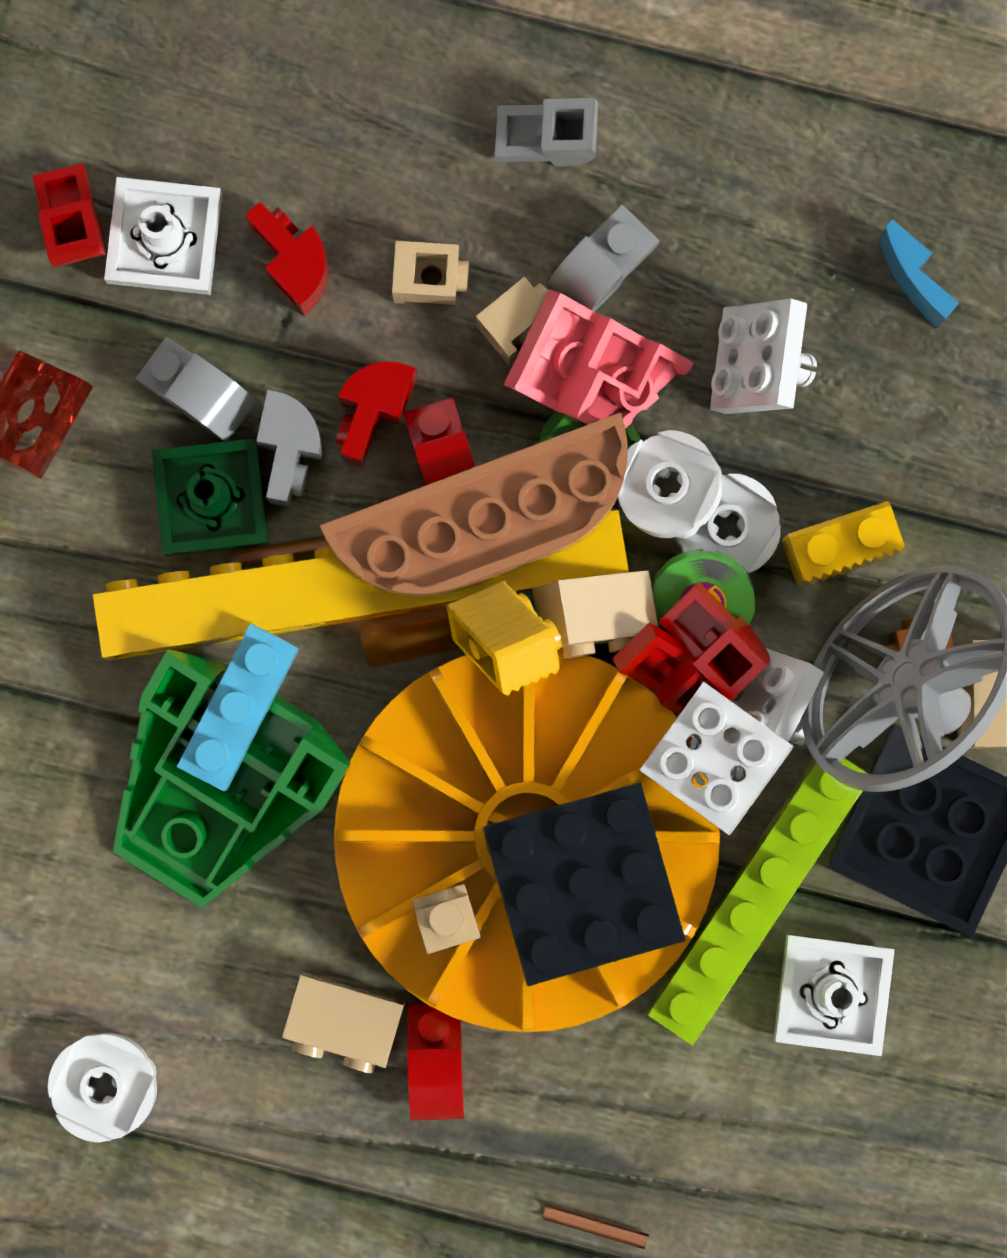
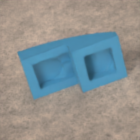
(905, 259)

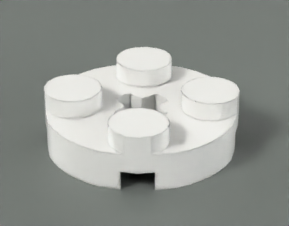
(680, 512)
(756, 520)
(73, 1096)

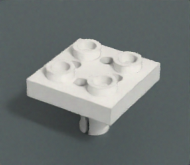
(145, 209)
(760, 357)
(780, 696)
(717, 759)
(864, 970)

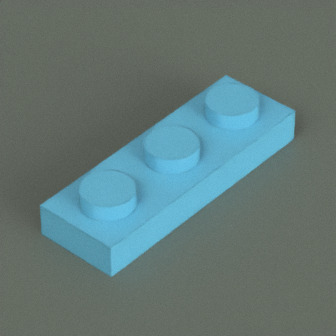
(238, 707)

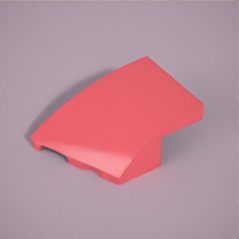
(590, 364)

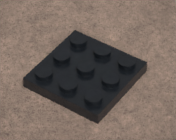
(930, 842)
(583, 884)

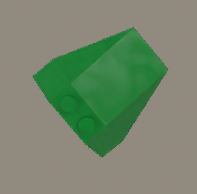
(194, 832)

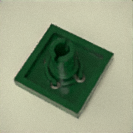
(179, 473)

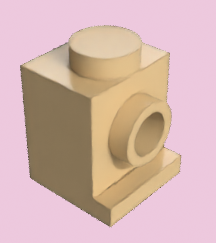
(416, 258)
(510, 317)
(446, 919)

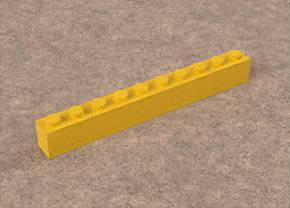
(301, 596)

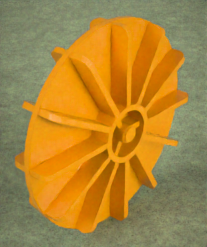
(467, 757)

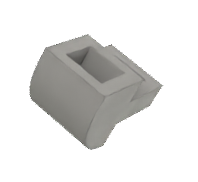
(553, 132)
(603, 260)
(196, 389)
(292, 434)

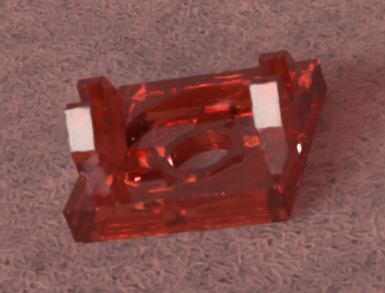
(21, 374)

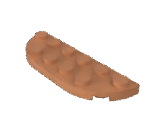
(487, 515)

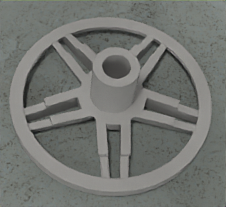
(910, 684)

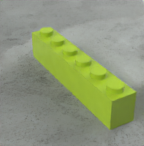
(752, 902)

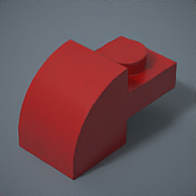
(68, 216)
(300, 263)
(375, 394)
(438, 441)
(723, 645)
(662, 666)
(434, 1064)

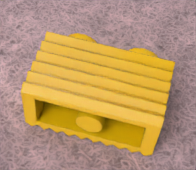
(843, 544)
(505, 637)

